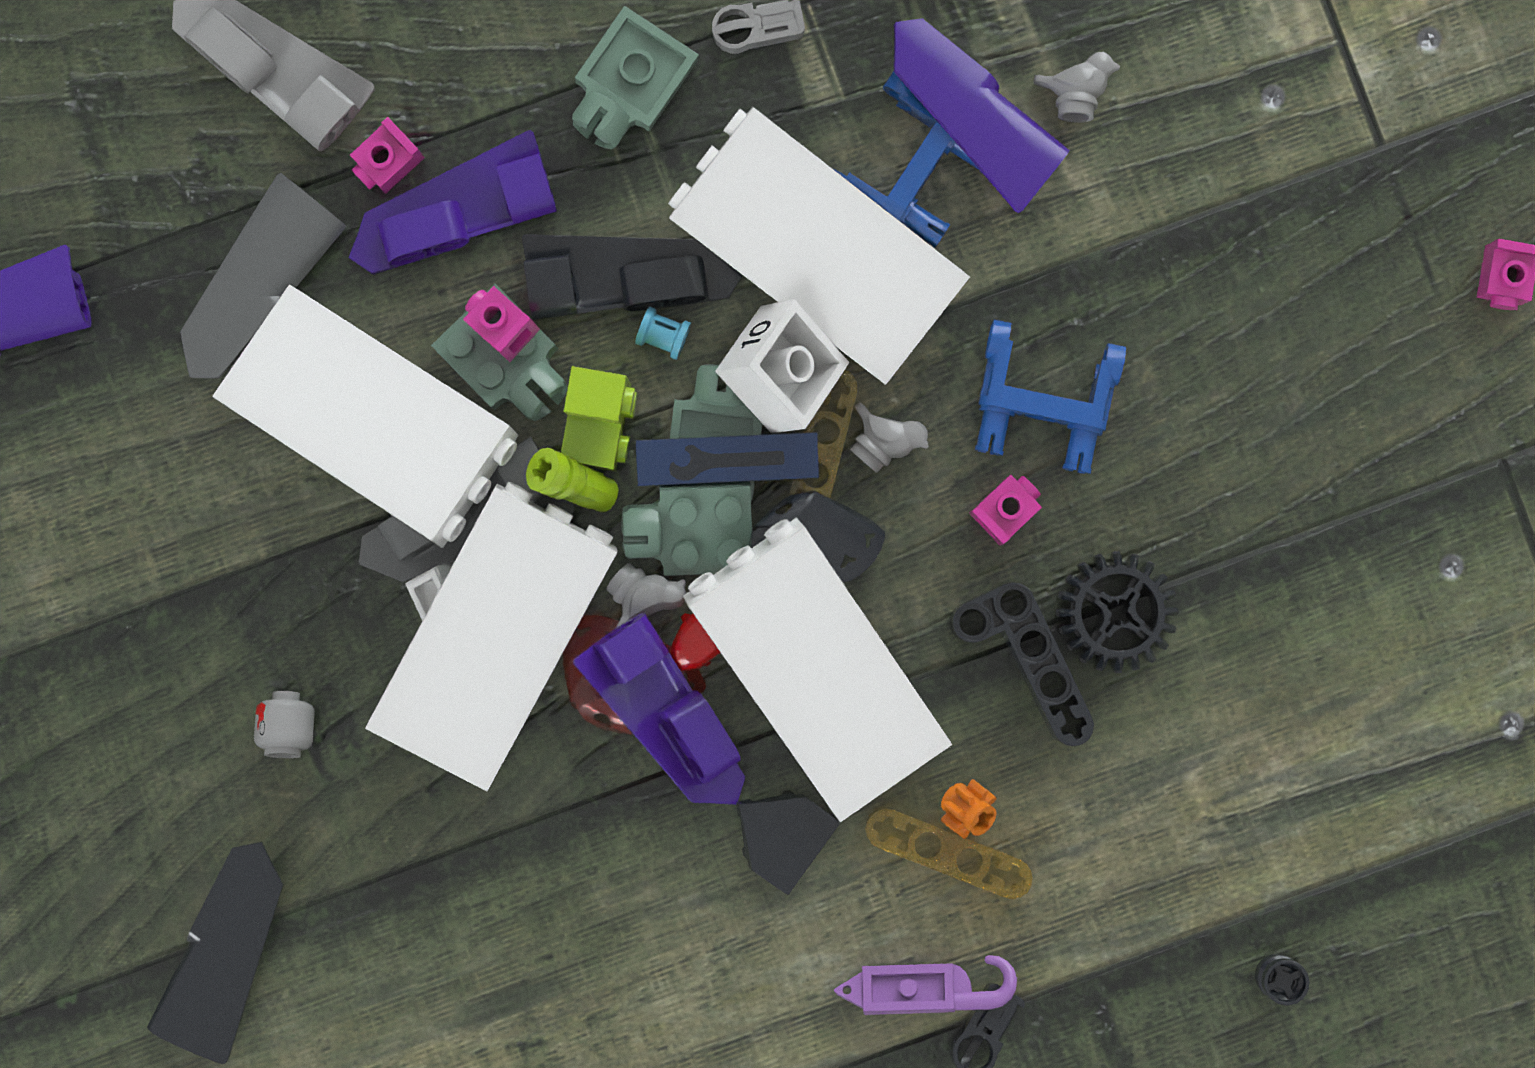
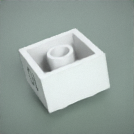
(782, 366)

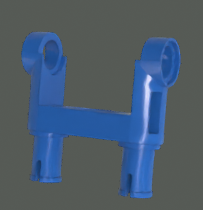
(902, 198)
(1082, 418)

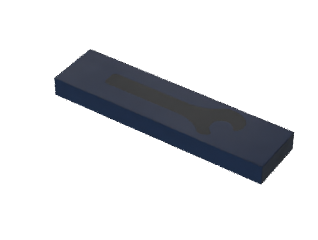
(727, 459)

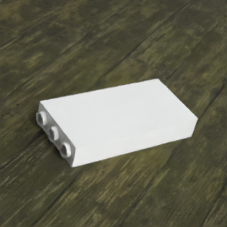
(817, 241)
(367, 416)
(493, 635)
(816, 668)

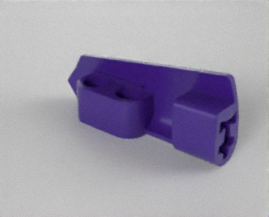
(967, 104)
(467, 201)
(663, 712)

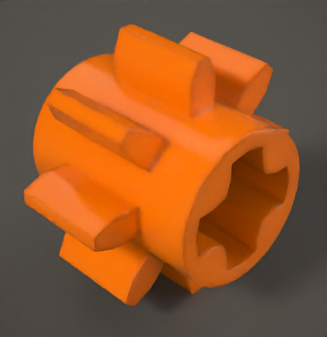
(968, 809)

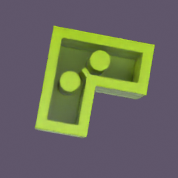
(596, 418)

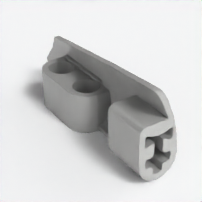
(281, 70)

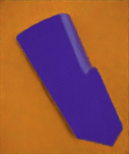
(41, 299)

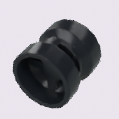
(1289, 983)

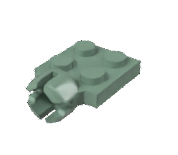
(629, 78)
(497, 378)
(713, 412)
(690, 526)

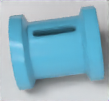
(663, 333)

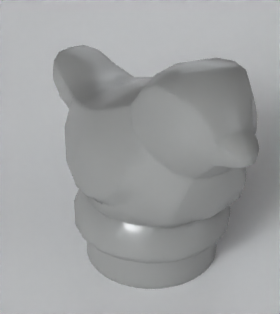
(1080, 87)
(886, 439)
(644, 593)

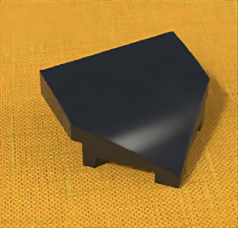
(783, 836)

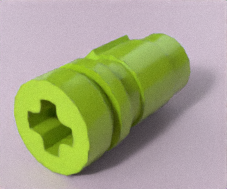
(566, 479)

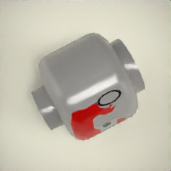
(284, 725)

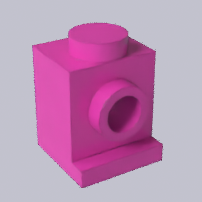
(401, 159)
(1493, 278)
(510, 332)
(993, 518)

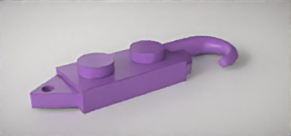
(924, 989)

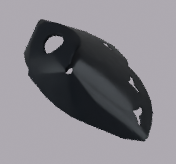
(833, 528)

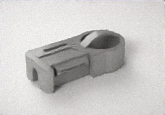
(769, 23)

